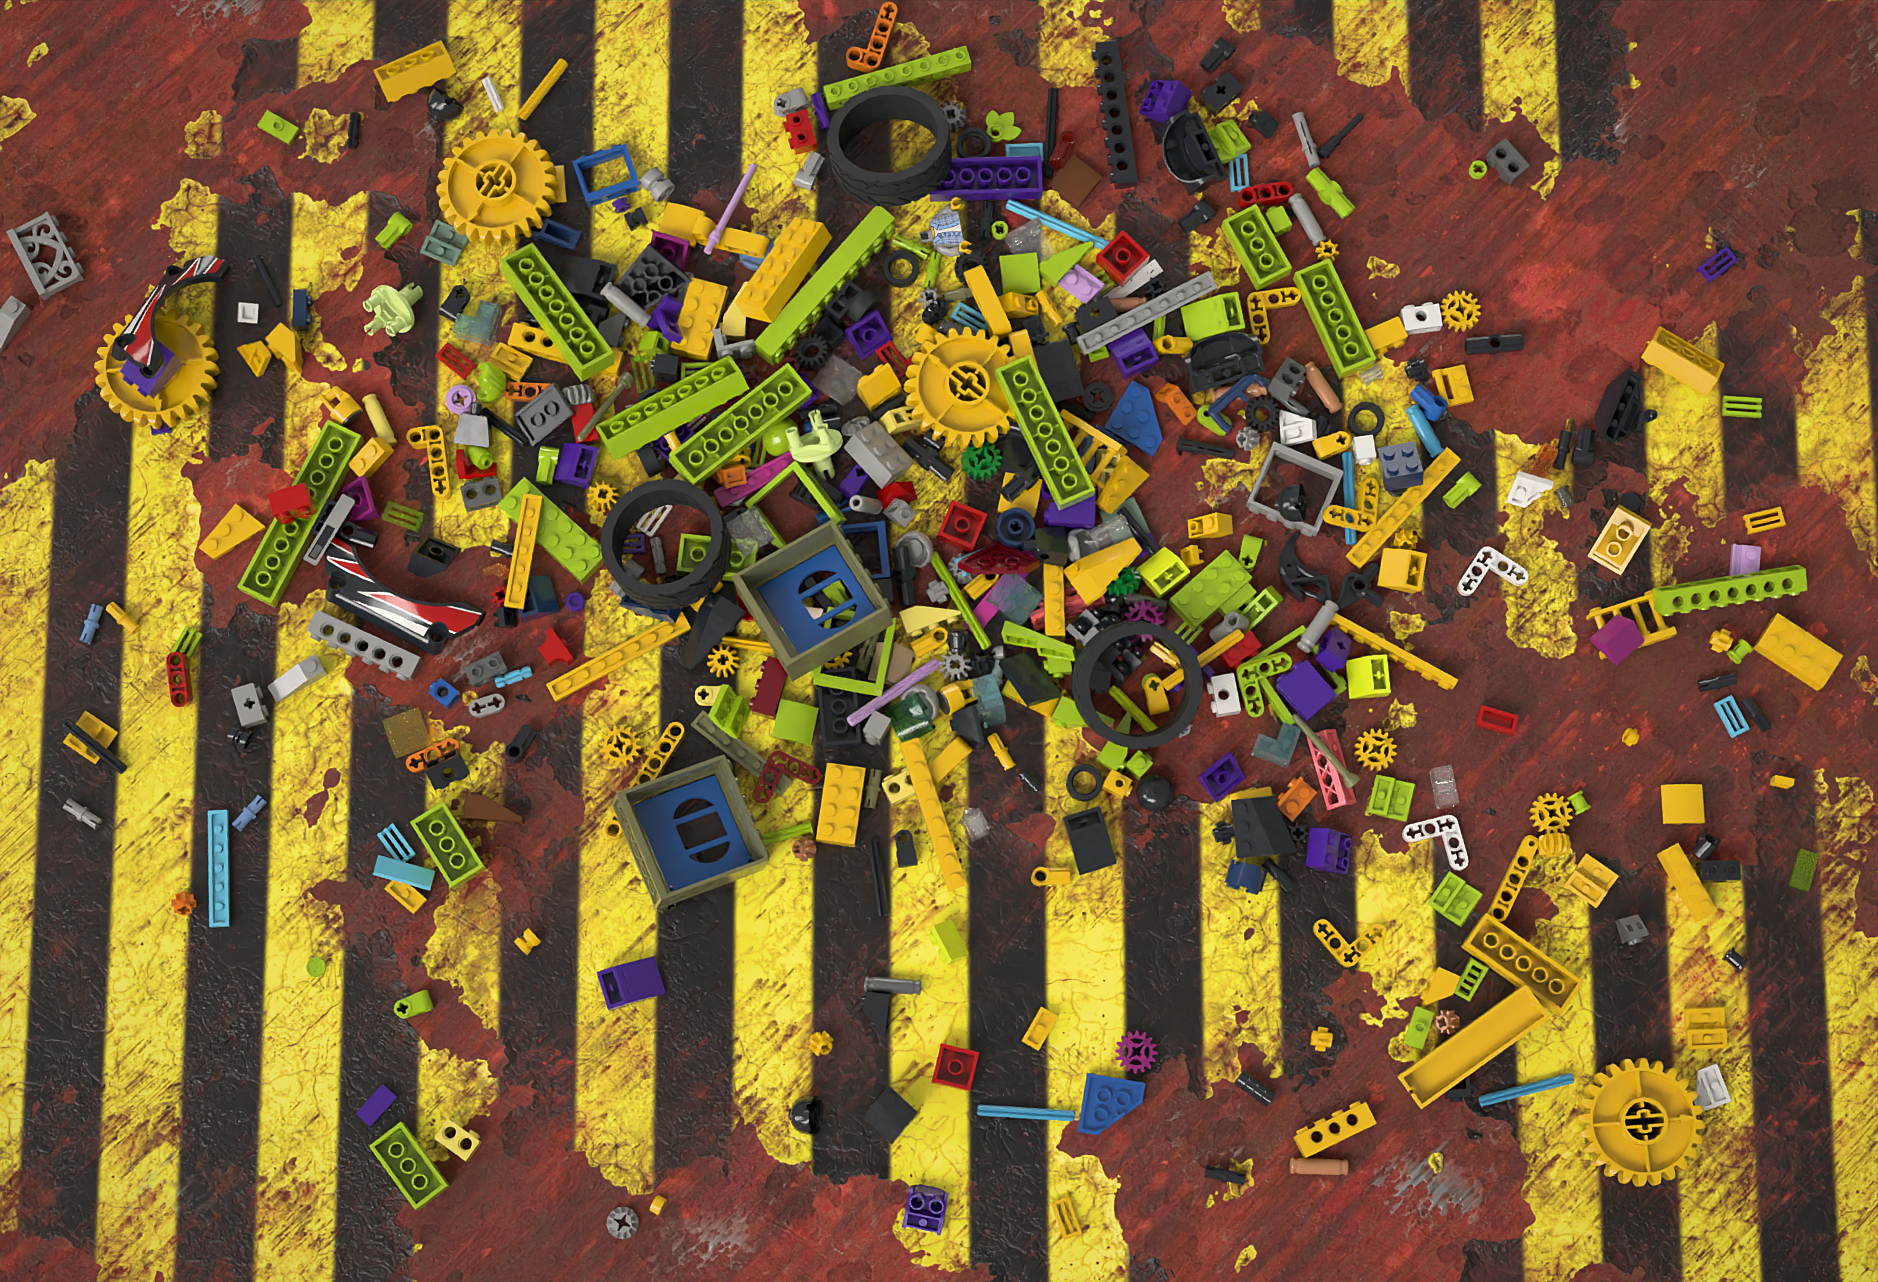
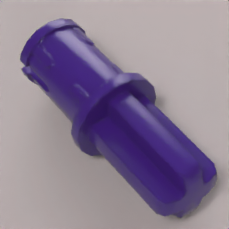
(821, 111)

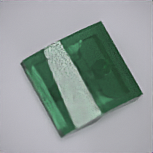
(910, 718)

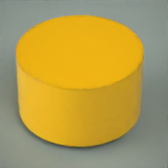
(658, 1205)

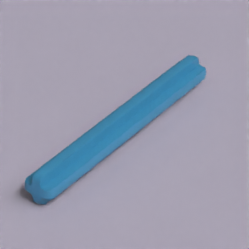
(1349, 494)
(1526, 1089)
(1028, 1113)

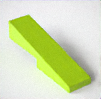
(1046, 646)

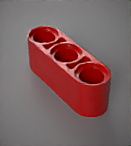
(1272, 189)
(186, 686)

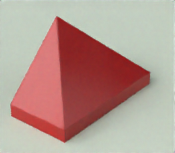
(899, 490)

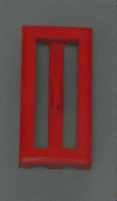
(467, 370)
(902, 374)

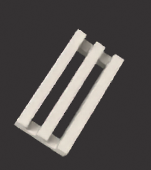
(652, 519)

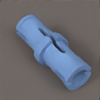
(91, 624)
(249, 813)

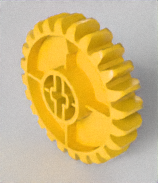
(497, 187)
(947, 367)
(181, 391)
(1609, 1136)

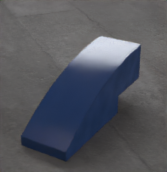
(556, 234)
(665, 615)

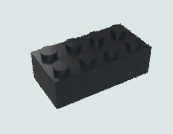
(835, 708)

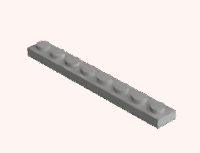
(1146, 312)

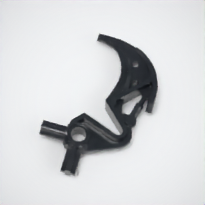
(1348, 593)

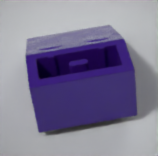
(1133, 353)
(631, 983)

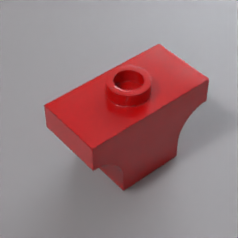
(555, 649)

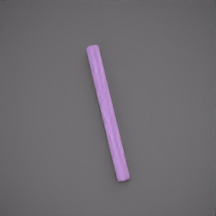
(893, 692)

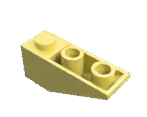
(923, 618)

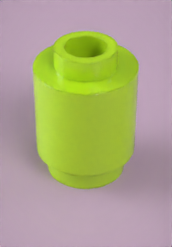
(479, 456)

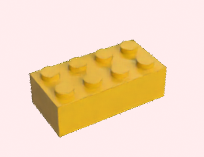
(698, 317)
(1797, 652)
(840, 805)

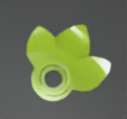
(1003, 125)

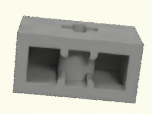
(242, 698)
(876, 728)

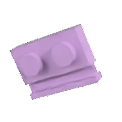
(1081, 285)
(1744, 559)

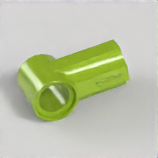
(396, 227)
(547, 459)
(1465, 487)
(836, 594)

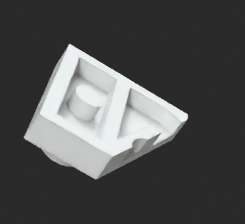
(1296, 429)
(1527, 488)
(1710, 1088)

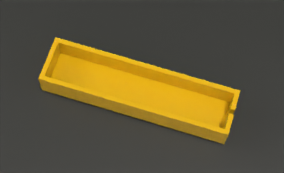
(1473, 1046)

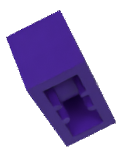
(1333, 650)

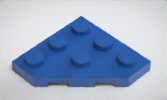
(1136, 420)
(1107, 1101)

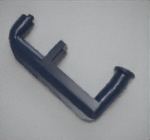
(1232, 394)

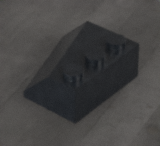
(651, 278)
(1260, 828)

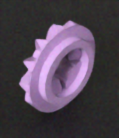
(463, 391)

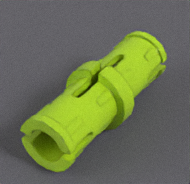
(912, 247)
(932, 270)

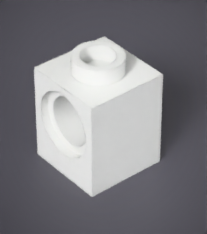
(247, 312)
(1364, 449)

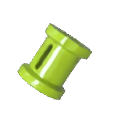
(1739, 651)
(1578, 802)

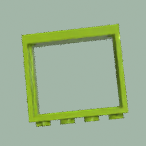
(812, 485)
(856, 685)
(1269, 692)

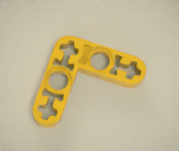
(1265, 304)
(1360, 514)
(1345, 947)

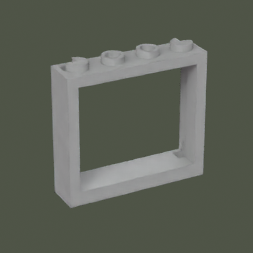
(1303, 461)

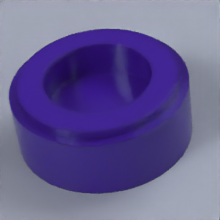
(575, 602)

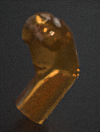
(497, 569)

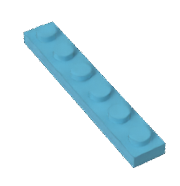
(219, 868)

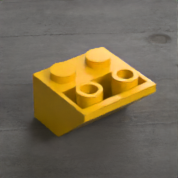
(285, 346)
(878, 386)
(1402, 570)

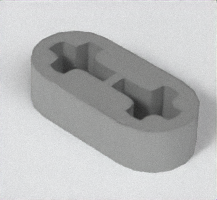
(485, 701)

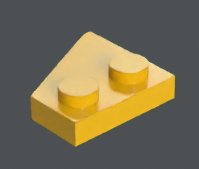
(256, 356)

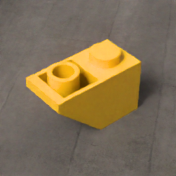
(1019, 305)
(1210, 526)
(1441, 986)

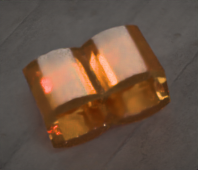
(1542, 461)

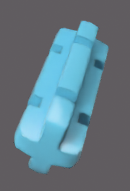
(513, 676)

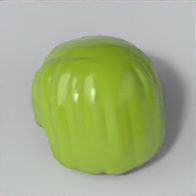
(492, 383)
(776, 440)

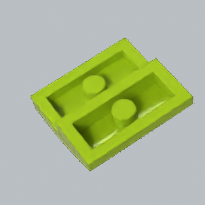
(1228, 141)
(1020, 273)
(729, 711)
(795, 722)
(1391, 798)
(1455, 899)

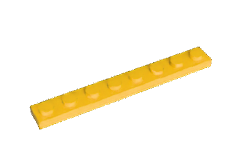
(1402, 508)
(1393, 652)
(617, 657)
(933, 814)

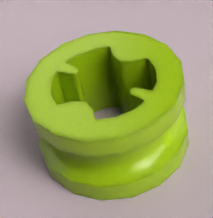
(1477, 164)
(999, 224)

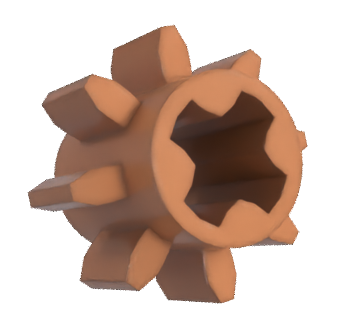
(804, 849)
(1447, 1021)

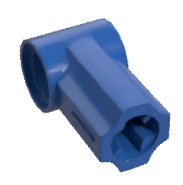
(1432, 405)

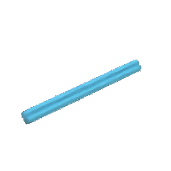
(1056, 224)

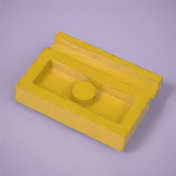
(510, 361)

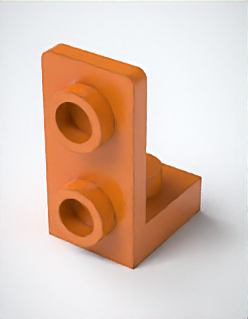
(1177, 402)
(730, 476)

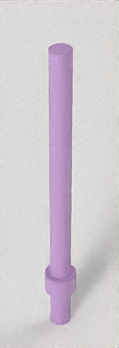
(715, 236)

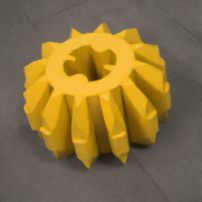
(609, 491)
(729, 664)
(1554, 844)

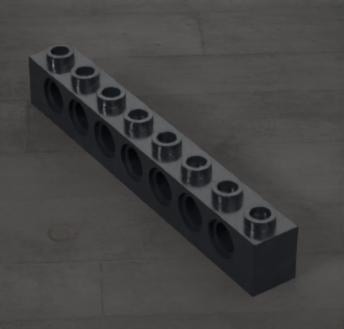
(1109, 51)

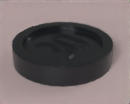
(1630, 501)

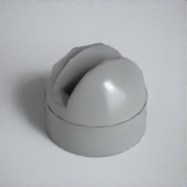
(1000, 653)

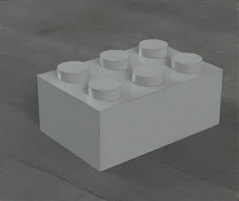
(878, 454)

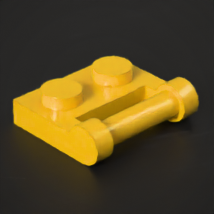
(1457, 382)

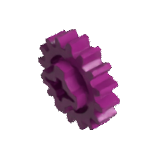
(1145, 613)
(1129, 1045)

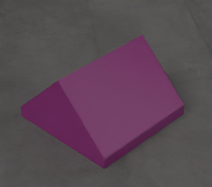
(673, 247)
(365, 505)
(1618, 639)

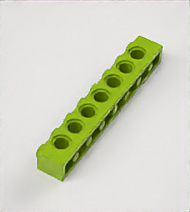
(906, 74)
(1665, 595)

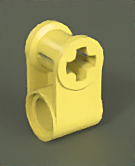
(711, 692)

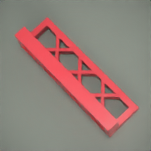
(1072, 607)
(1345, 795)

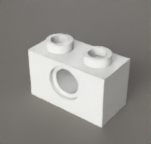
(1429, 311)
(1227, 684)

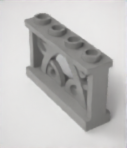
(39, 280)

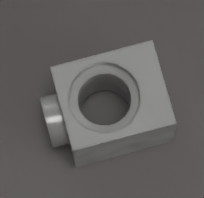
(899, 512)

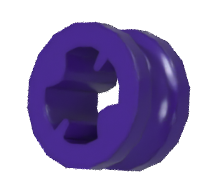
(621, 205)

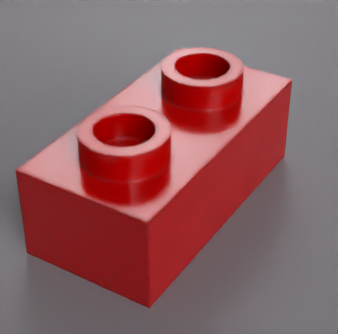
(1496, 720)

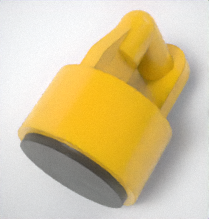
(346, 412)
(951, 696)

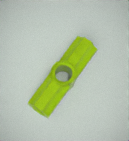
(1330, 192)

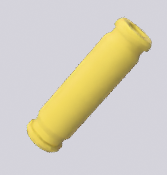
(379, 419)

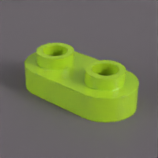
(1209, 423)

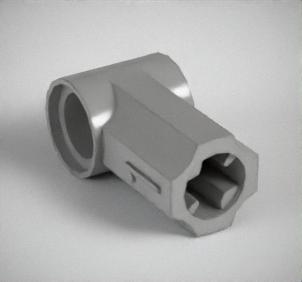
(808, 174)
(633, 570)
(1228, 626)

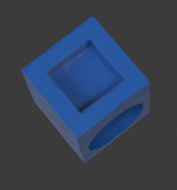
(452, 696)

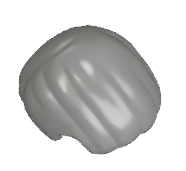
(1079, 544)
(919, 547)
(927, 695)

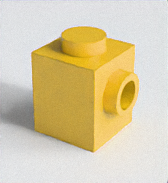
(1117, 784)

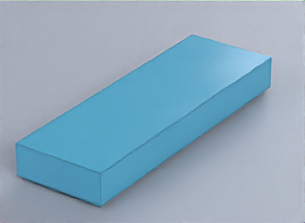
(403, 872)

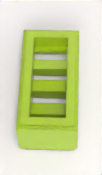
(1484, 968)

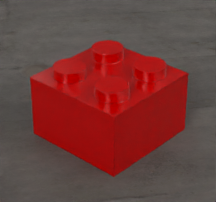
(1122, 258)
(292, 503)
(962, 526)
(955, 1067)

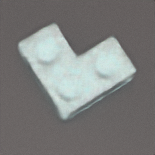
(479, 329)
(990, 703)
(1277, 750)

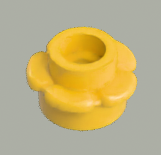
(1630, 736)

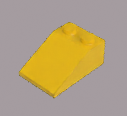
(1619, 539)

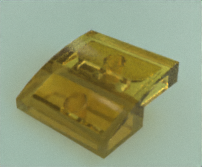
(407, 732)

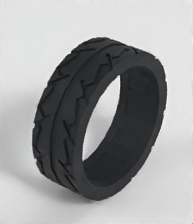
(888, 104)
(643, 500)
(1192, 685)

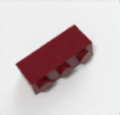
(769, 689)

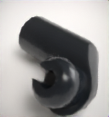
(1643, 418)

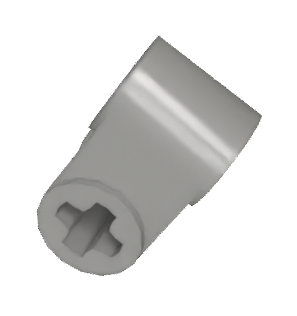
(792, 101)

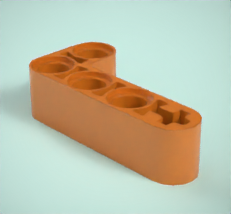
(877, 37)

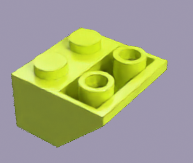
(1163, 572)
(1368, 677)
(948, 941)

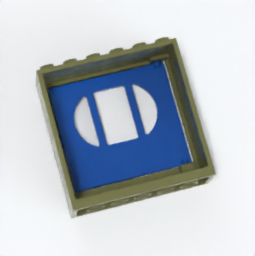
(779, 582)
(660, 846)

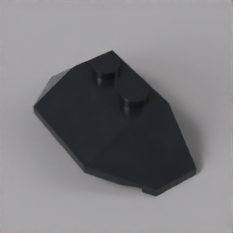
(1619, 407)

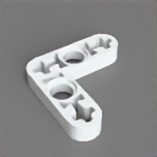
(1491, 564)
(1446, 834)

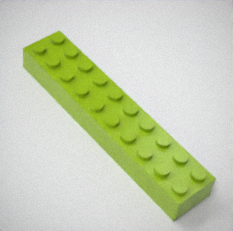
(824, 285)
(286, 544)

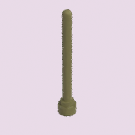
(624, 381)
(1349, 778)

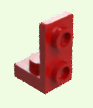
(468, 471)

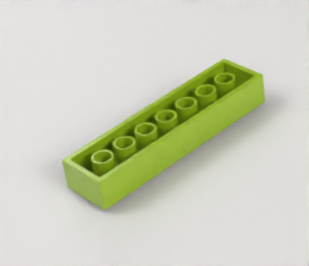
(557, 312)
(672, 407)
(740, 425)
(1044, 432)

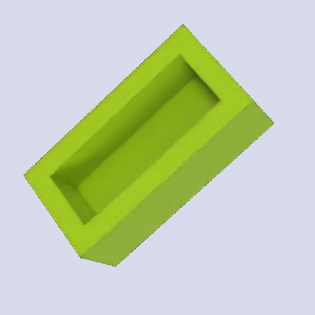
(1238, 600)

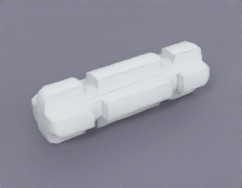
(493, 94)

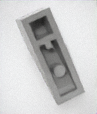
(12, 317)
(297, 678)

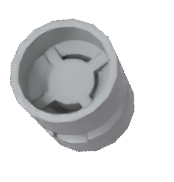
(657, 184)

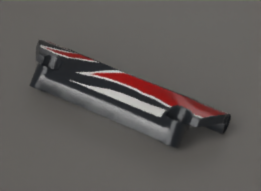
(138, 339)
(412, 620)

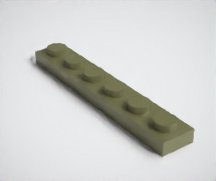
(738, 751)

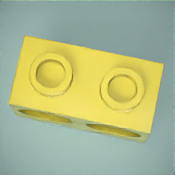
(906, 790)
(455, 1143)

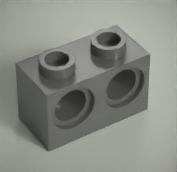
(1511, 159)
(1287, 379)
(483, 499)
(486, 670)

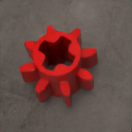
(499, 592)

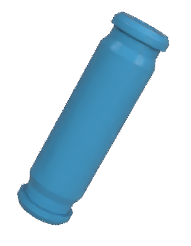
(1424, 430)

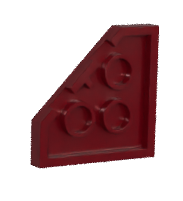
(998, 560)

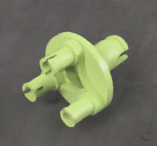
(392, 309)
(815, 445)

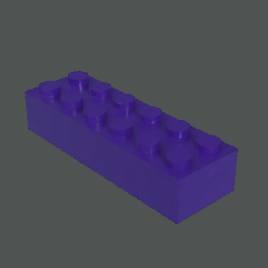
(991, 179)

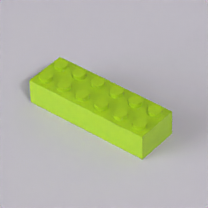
(1334, 318)
(557, 533)

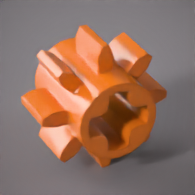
(183, 903)

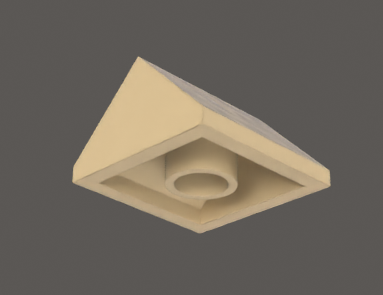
(898, 665)

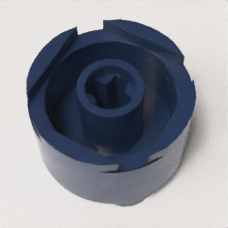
(1006, 523)
(1245, 876)

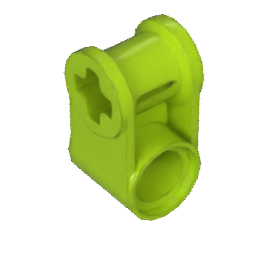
(1249, 551)
(416, 1003)

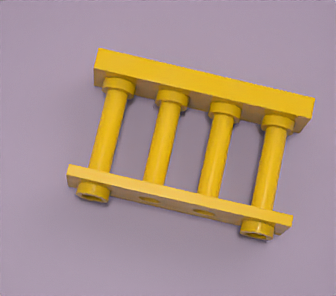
(1098, 440)
(1663, 631)

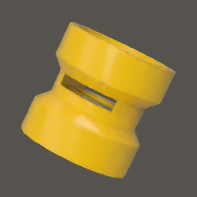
(527, 941)

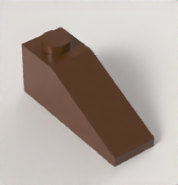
(484, 809)

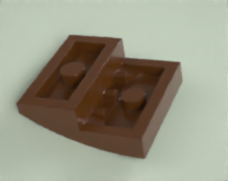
(1076, 180)

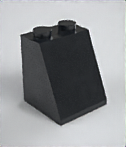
(890, 1115)

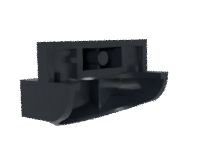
(1192, 155)
(1222, 360)
(1126, 646)

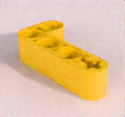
(732, 239)
(988, 302)
(434, 463)

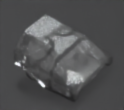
(838, 380)

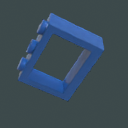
(612, 192)
(873, 527)

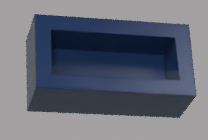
(301, 302)

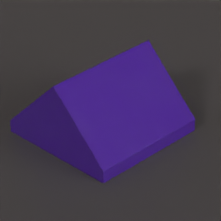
(868, 334)
(1221, 777)

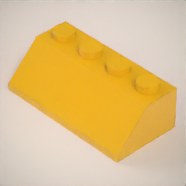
(415, 71)
(1683, 361)

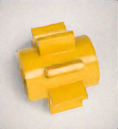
(1327, 247)
(1405, 540)
(1721, 640)
(1321, 1039)
(821, 1043)

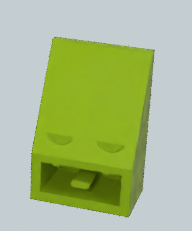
(1213, 317)

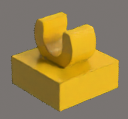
(1190, 556)

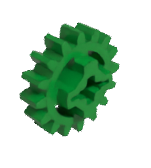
(986, 466)
(1126, 582)

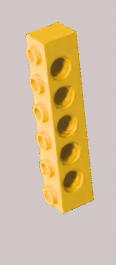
(518, 342)

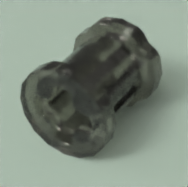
(1564, 497)

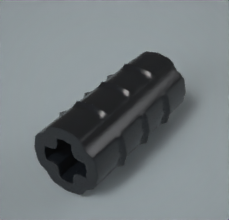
(1255, 1088)

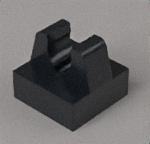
(506, 617)

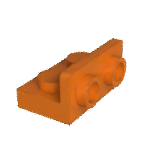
(1295, 799)

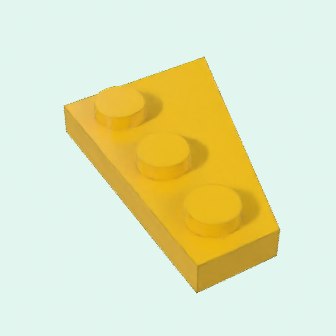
(1121, 484)
(231, 531)

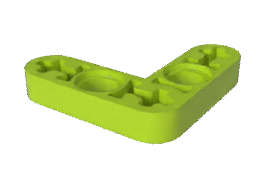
(1251, 679)

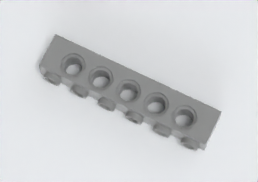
(322, 621)

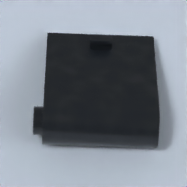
(1016, 451)

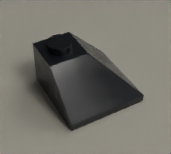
(432, 556)
(968, 726)

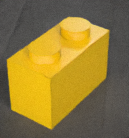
(1386, 336)
(371, 457)

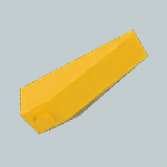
(1096, 571)

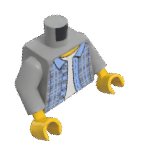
(946, 231)

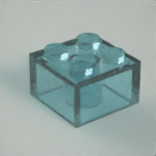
(1014, 598)

